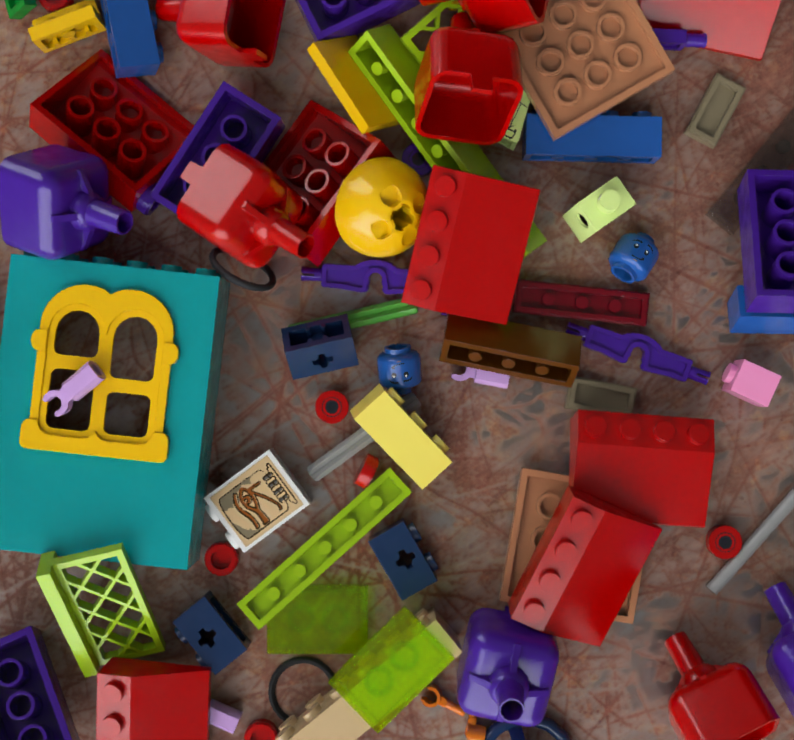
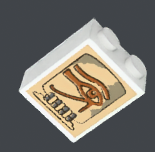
(257, 500)

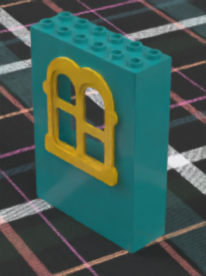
(98, 487)

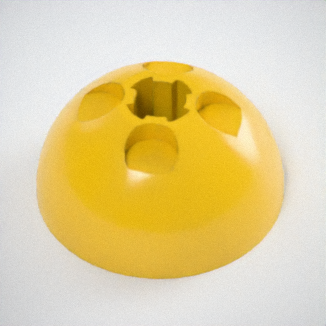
(380, 207)

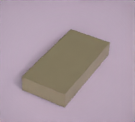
(714, 110)
(600, 396)

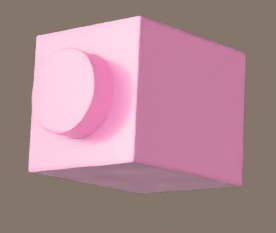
(750, 382)

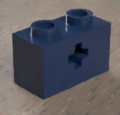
(319, 346)
(387, 547)
(204, 616)

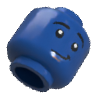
(633, 257)
(399, 368)

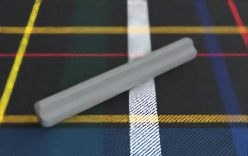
(351, 445)

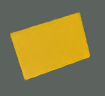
(350, 84)

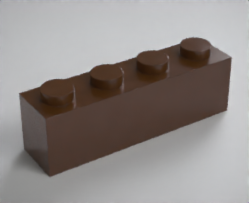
(512, 350)

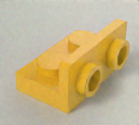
(66, 26)

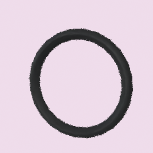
(238, 281)
(296, 660)

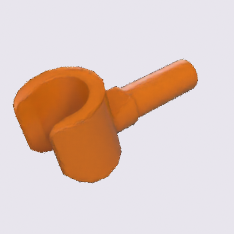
(441, 700)
(474, 731)

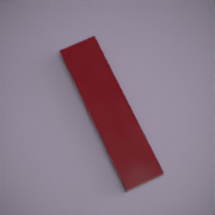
(581, 303)

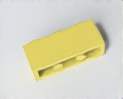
(402, 435)

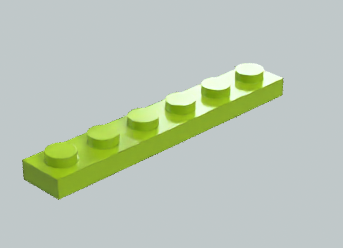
(324, 548)

